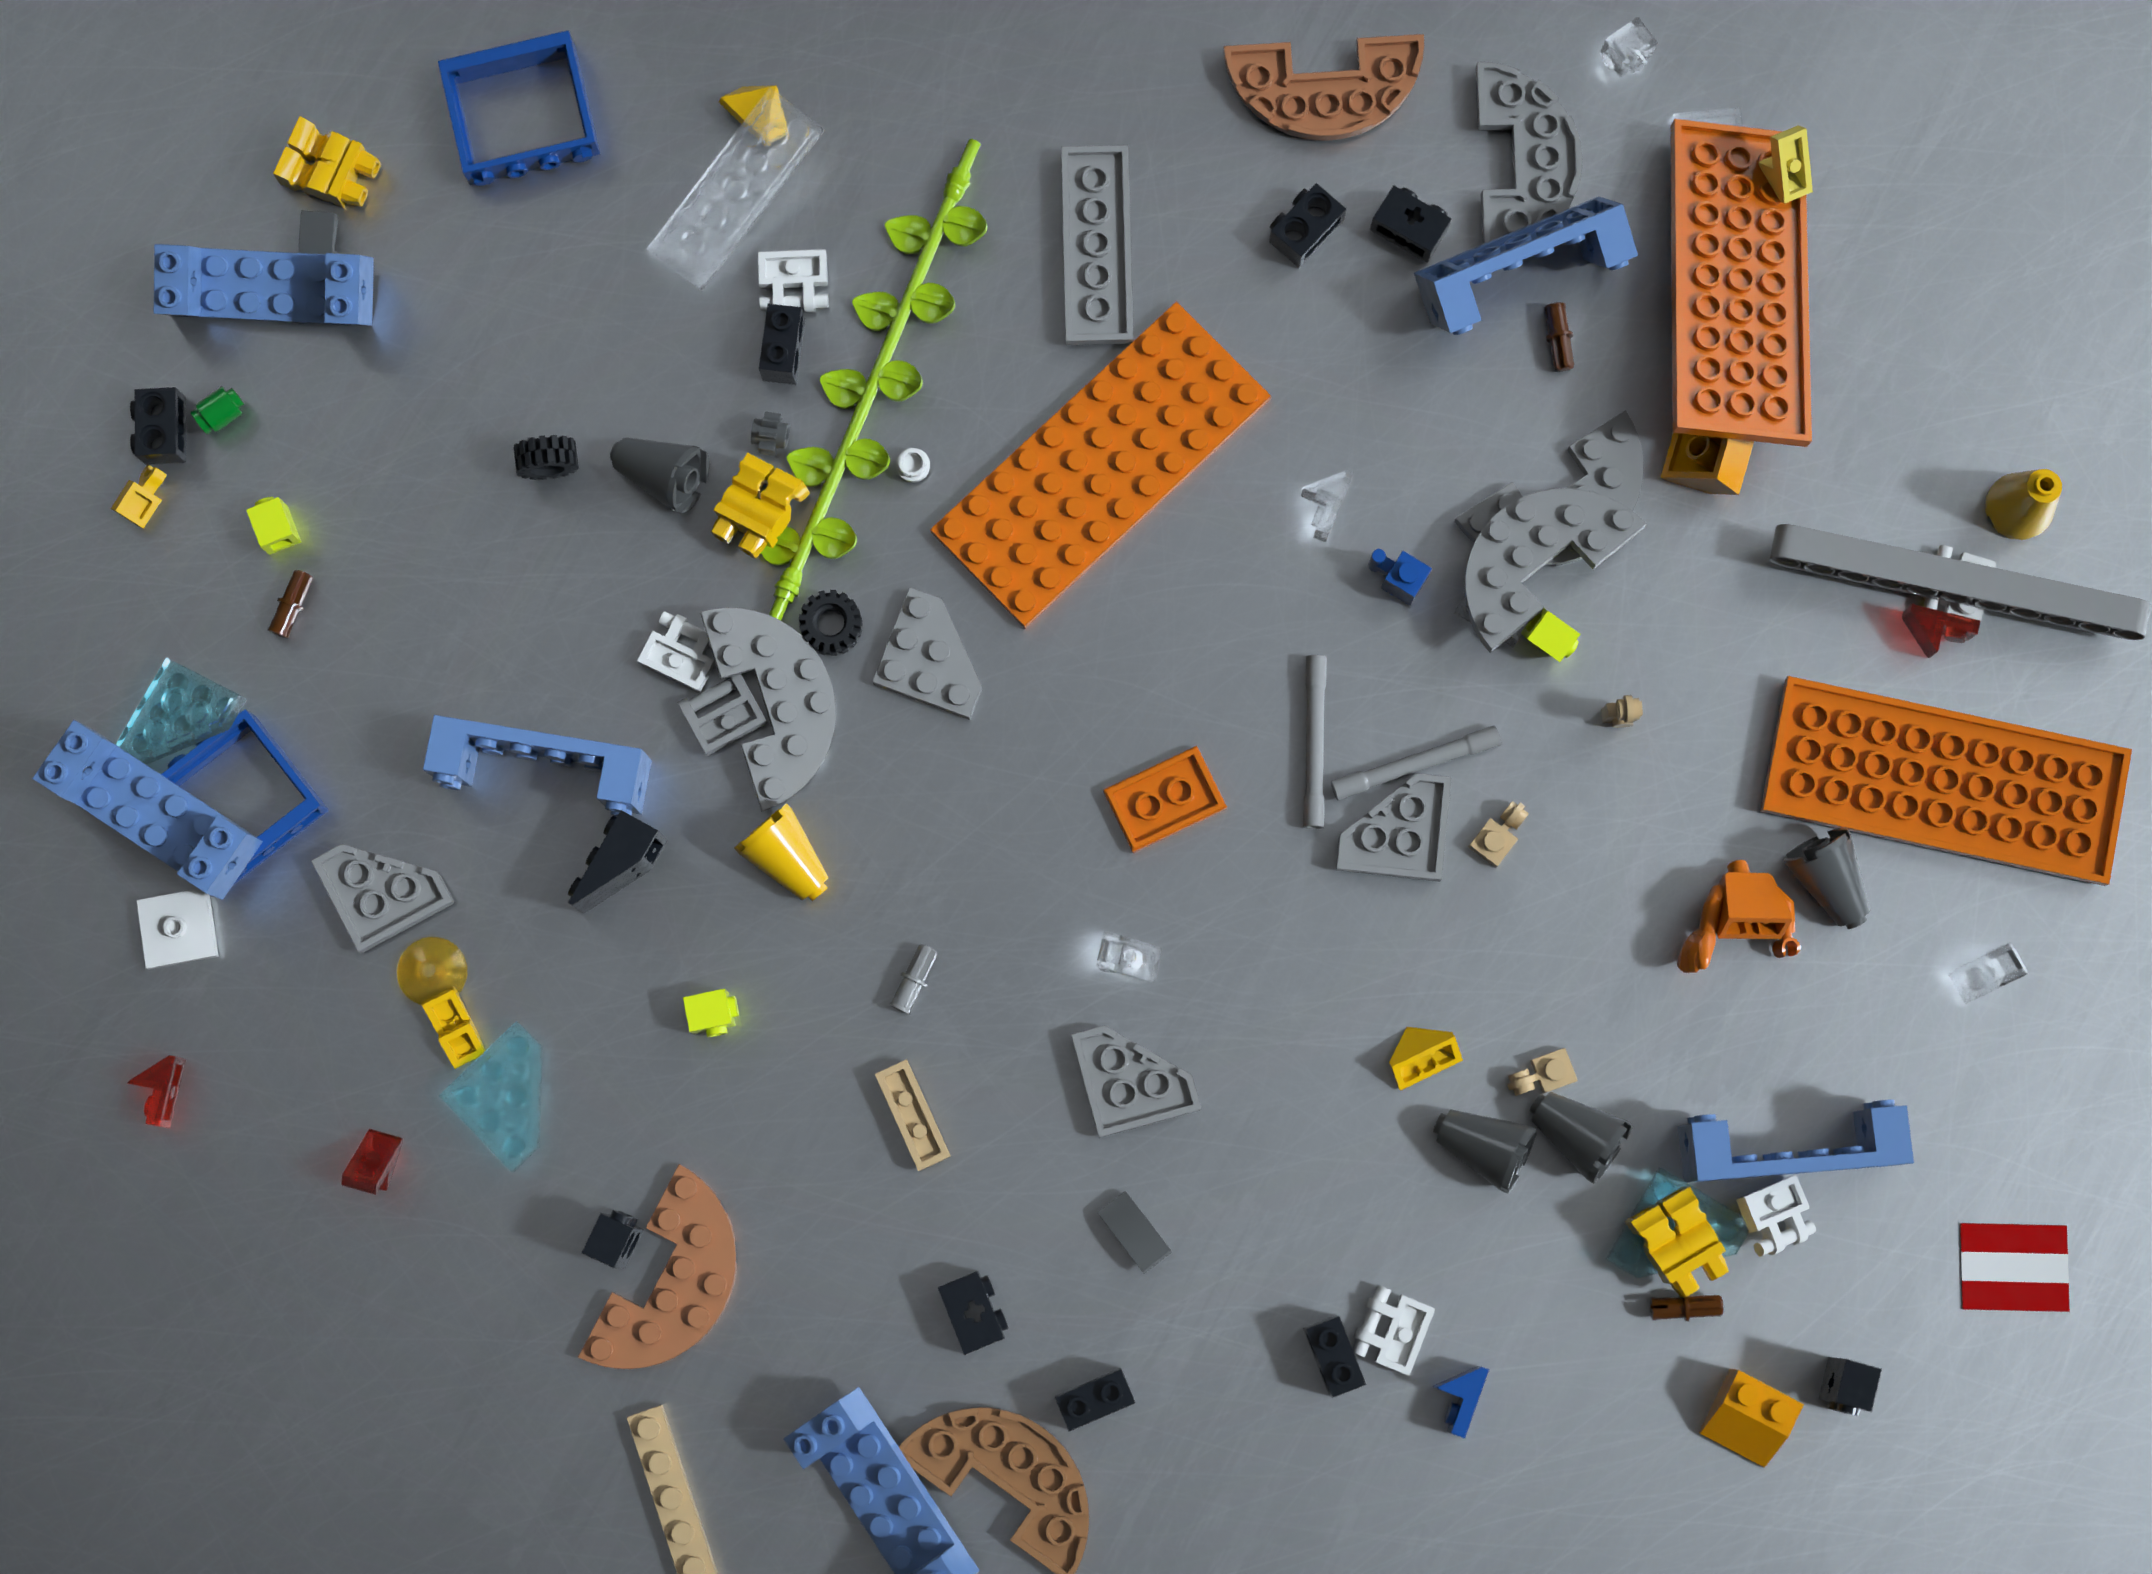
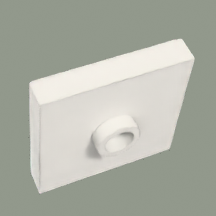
(177, 928)

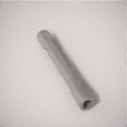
(1362, 781)
(1314, 799)

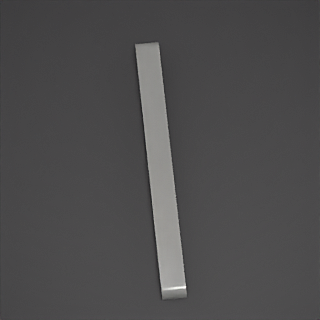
(1960, 582)

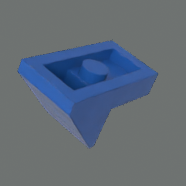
(1468, 1389)

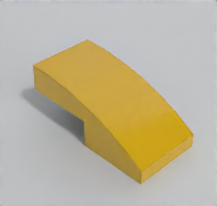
(454, 1027)

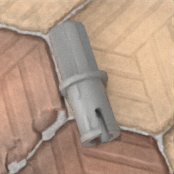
(914, 978)

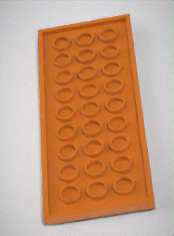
(1737, 291)
(1100, 464)
(1946, 780)

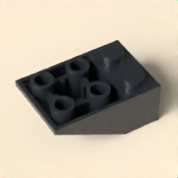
(622, 858)

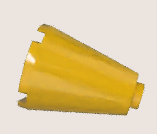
(2023, 503)
(785, 854)

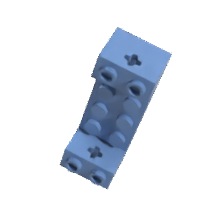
(1596, 225)
(263, 285)
(456, 746)
(148, 809)
(1880, 1134)
(881, 1488)

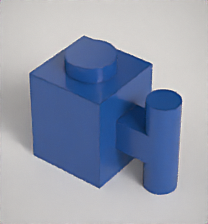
(1403, 577)

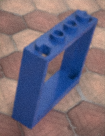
(504, 60)
(290, 825)

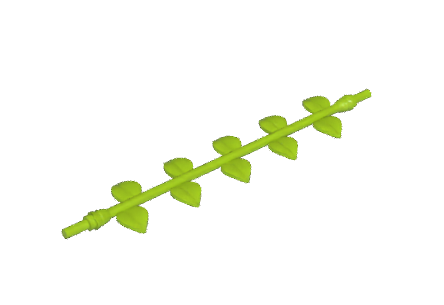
(895, 378)

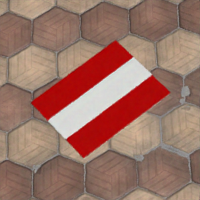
(2014, 1267)

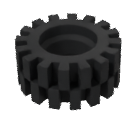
(545, 457)
(830, 602)

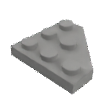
(928, 658)
(1401, 833)
(379, 893)
(1130, 1083)

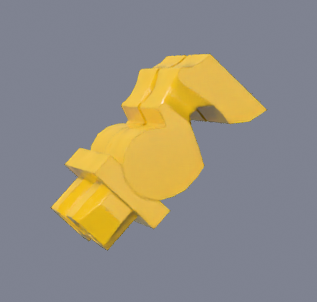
(335, 169)
(757, 512)
(1684, 1249)

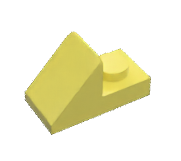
(1789, 165)

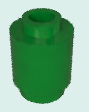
(217, 409)

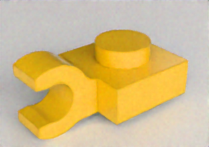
(138, 500)

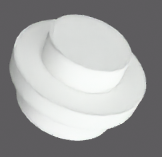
(913, 465)

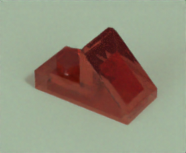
(1930, 624)
(165, 1081)
(373, 1162)

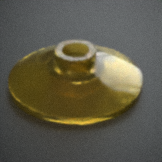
(449, 968)

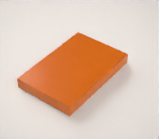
(1164, 799)

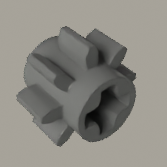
(770, 433)

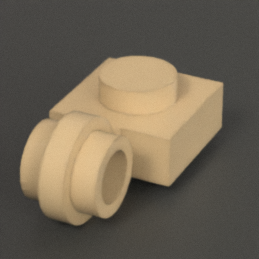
(1622, 712)
(1494, 840)
(1550, 1070)

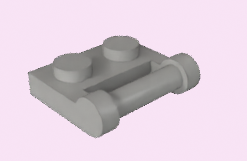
(728, 721)

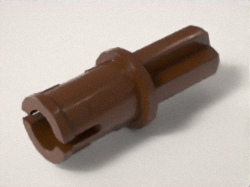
(1559, 336)
(290, 604)
(1686, 1307)

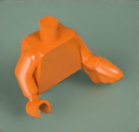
(1741, 908)

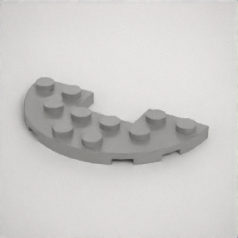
(1543, 148)
(1611, 466)
(1527, 538)
(793, 691)

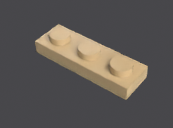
(912, 1115)

